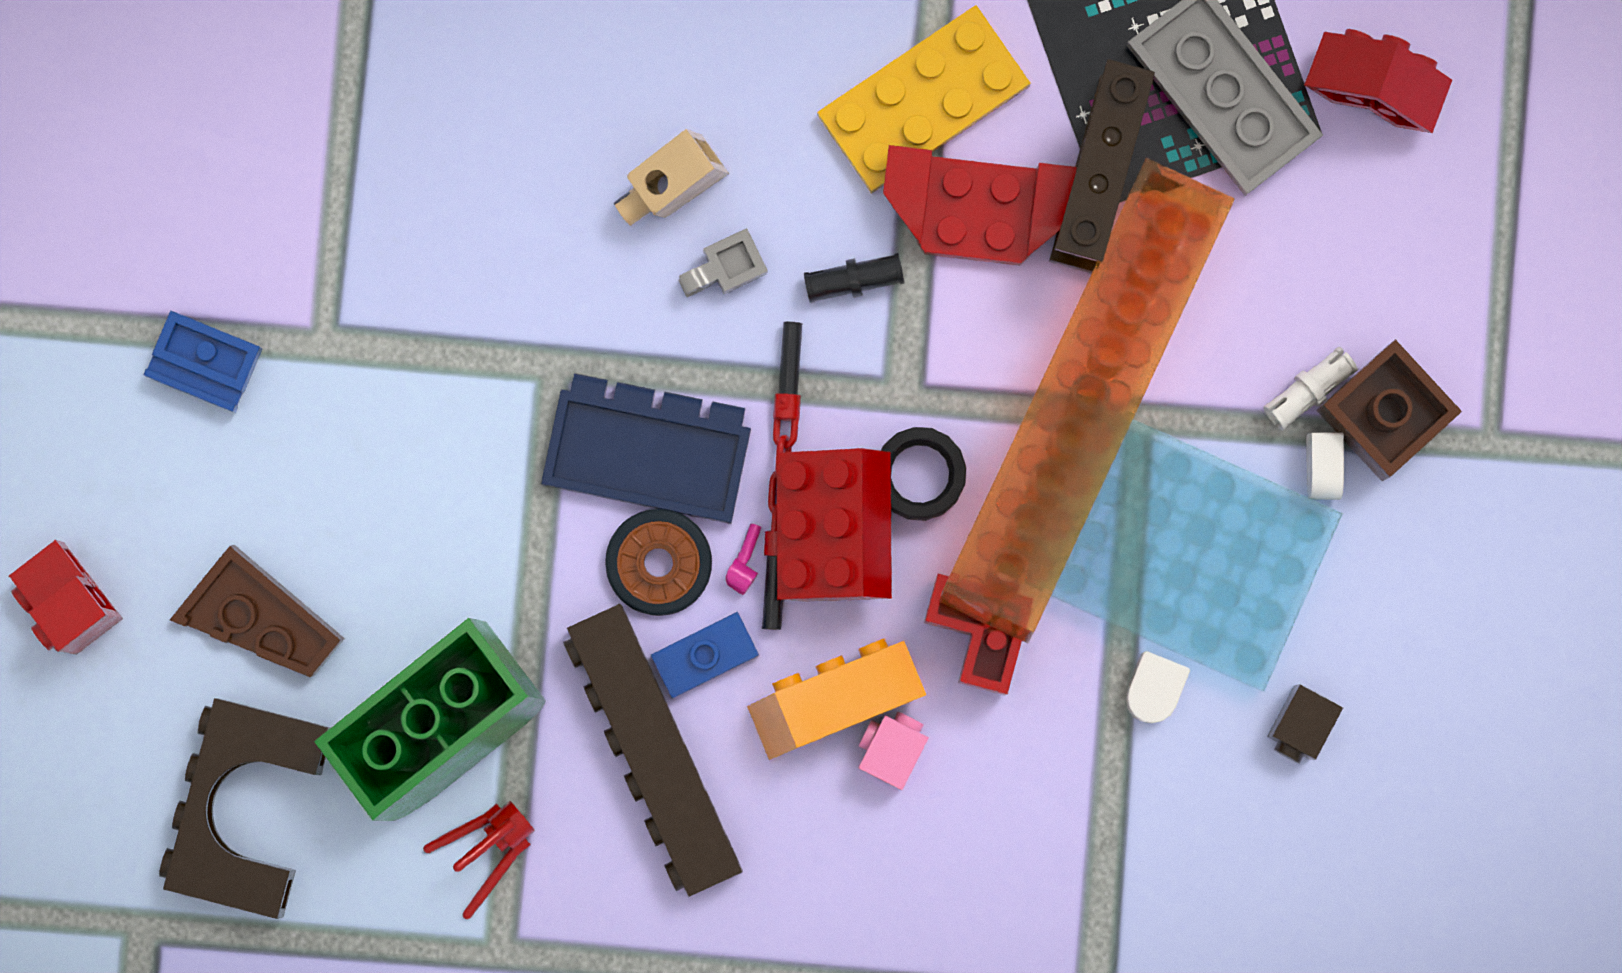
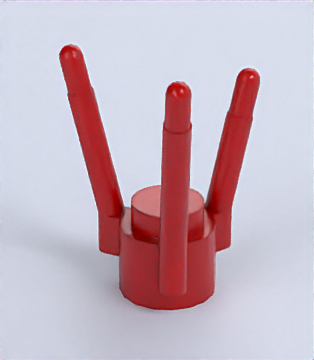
(505, 829)

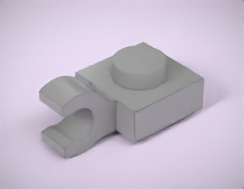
(730, 263)

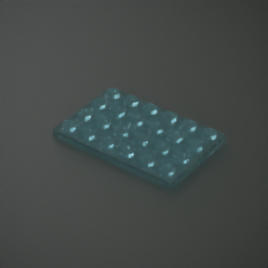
(1197, 555)

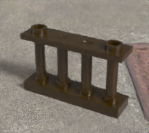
(1102, 166)

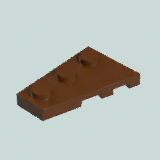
(256, 612)

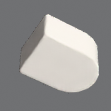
(1325, 465)
(1155, 688)

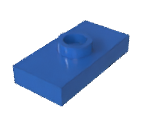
(705, 655)

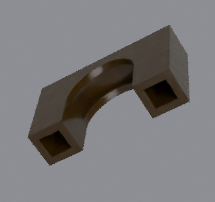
(201, 860)

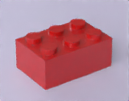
(834, 525)

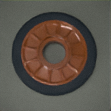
(658, 593)

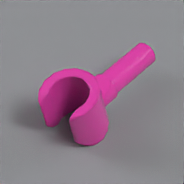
(739, 574)

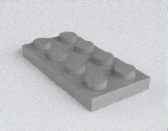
(1225, 91)

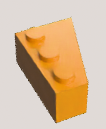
(835, 697)

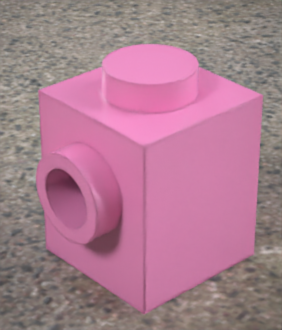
(892, 748)

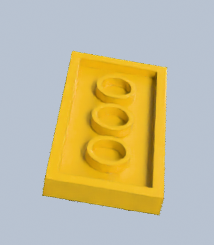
(924, 95)

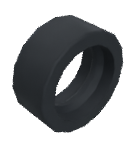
(957, 472)

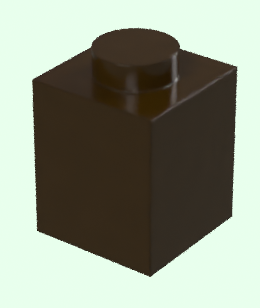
(1303, 724)

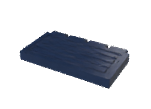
(647, 453)

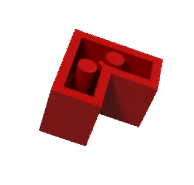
(1379, 77)
(62, 600)
(990, 652)

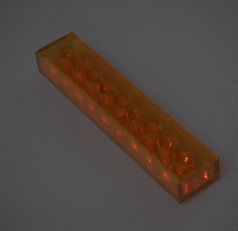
(1086, 401)

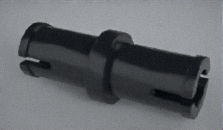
(854, 278)

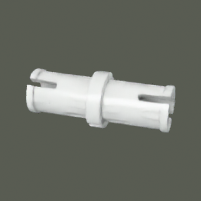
(1310, 388)

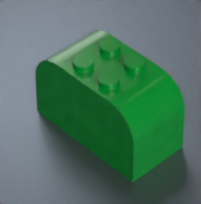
(431, 722)

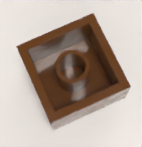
(1389, 410)

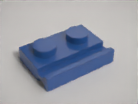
(202, 361)

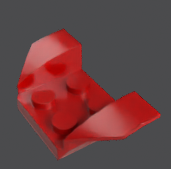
(976, 206)

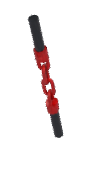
(786, 408)

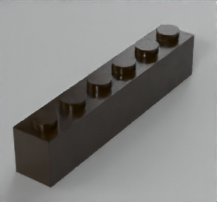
(654, 751)

